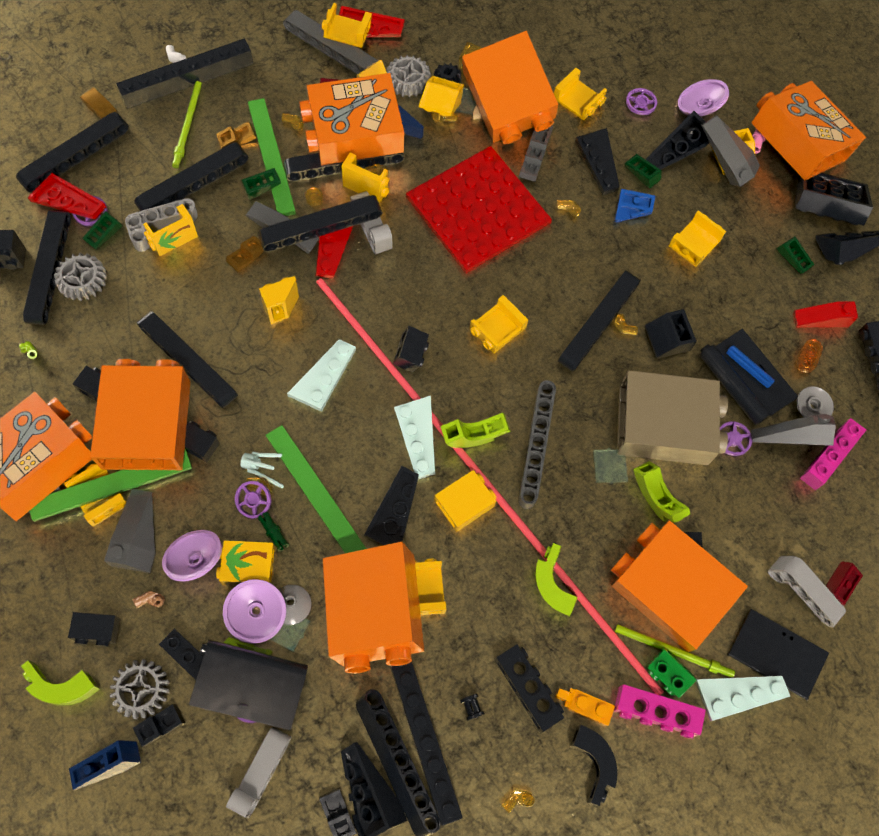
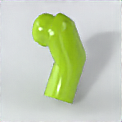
(28, 347)

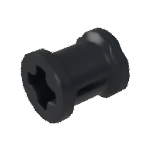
(467, 701)

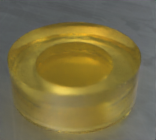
(314, 196)

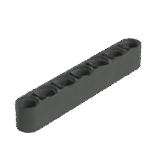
(312, 33)
(533, 451)

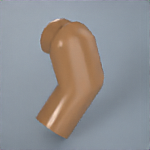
(150, 597)

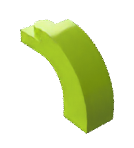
(474, 434)
(657, 495)
(547, 586)
(67, 693)

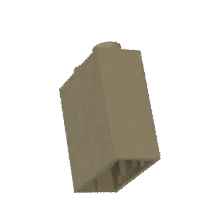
(671, 418)

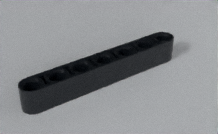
(73, 151)
(310, 167)
(193, 177)
(319, 223)
(48, 258)
(599, 321)
(192, 363)
(397, 773)

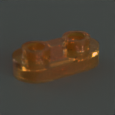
(808, 357)

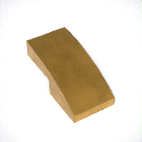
(98, 103)
(241, 135)
(248, 252)

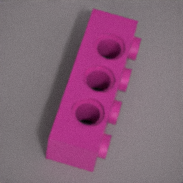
(833, 455)
(692, 716)

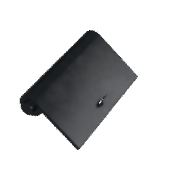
(745, 389)
(250, 678)

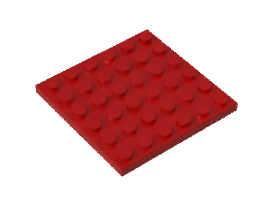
(478, 209)

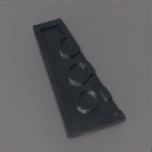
(598, 156)
(393, 513)

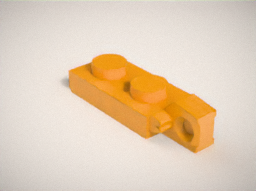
(586, 705)

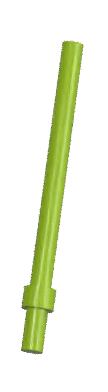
(179, 150)
(711, 665)

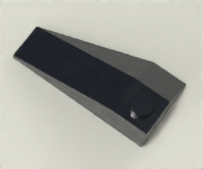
(682, 142)
(848, 246)
(373, 800)

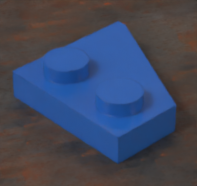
(633, 205)

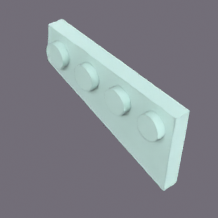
(320, 381)
(417, 430)
(734, 695)

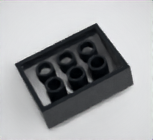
(834, 198)

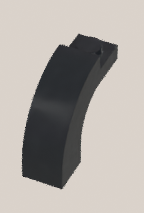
(603, 759)

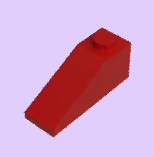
(827, 315)

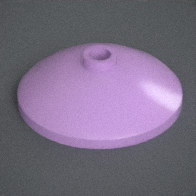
(703, 97)
(192, 555)
(239, 613)

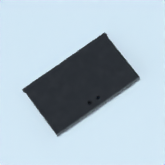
(771, 652)

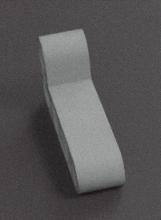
(160, 219)
(377, 234)
(809, 588)
(246, 797)

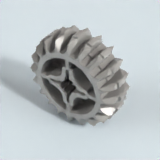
(409, 75)
(92, 276)
(138, 697)

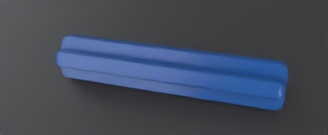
(750, 366)

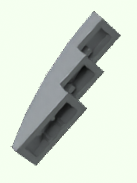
(535, 154)
(267, 217)

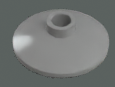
(818, 398)
(300, 608)

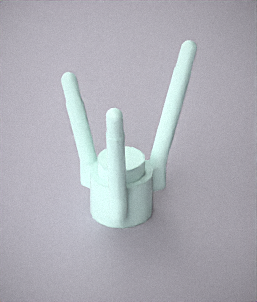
(253, 462)

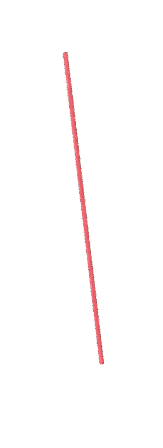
(499, 498)

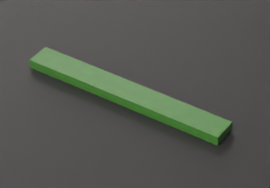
(271, 155)
(100, 489)
(315, 491)

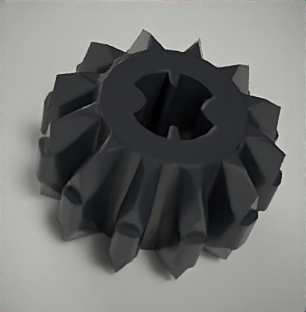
(448, 72)

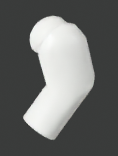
(174, 56)

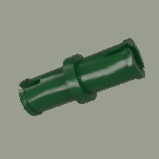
(273, 531)

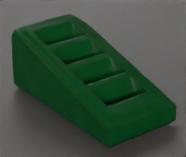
(649, 179)
(262, 188)
(100, 223)
(788, 254)

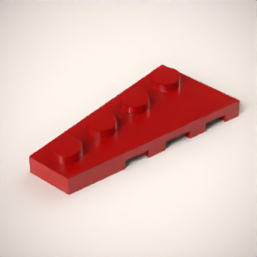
(381, 25)
(66, 197)
(330, 252)

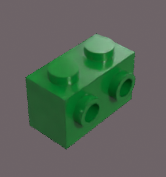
(671, 673)

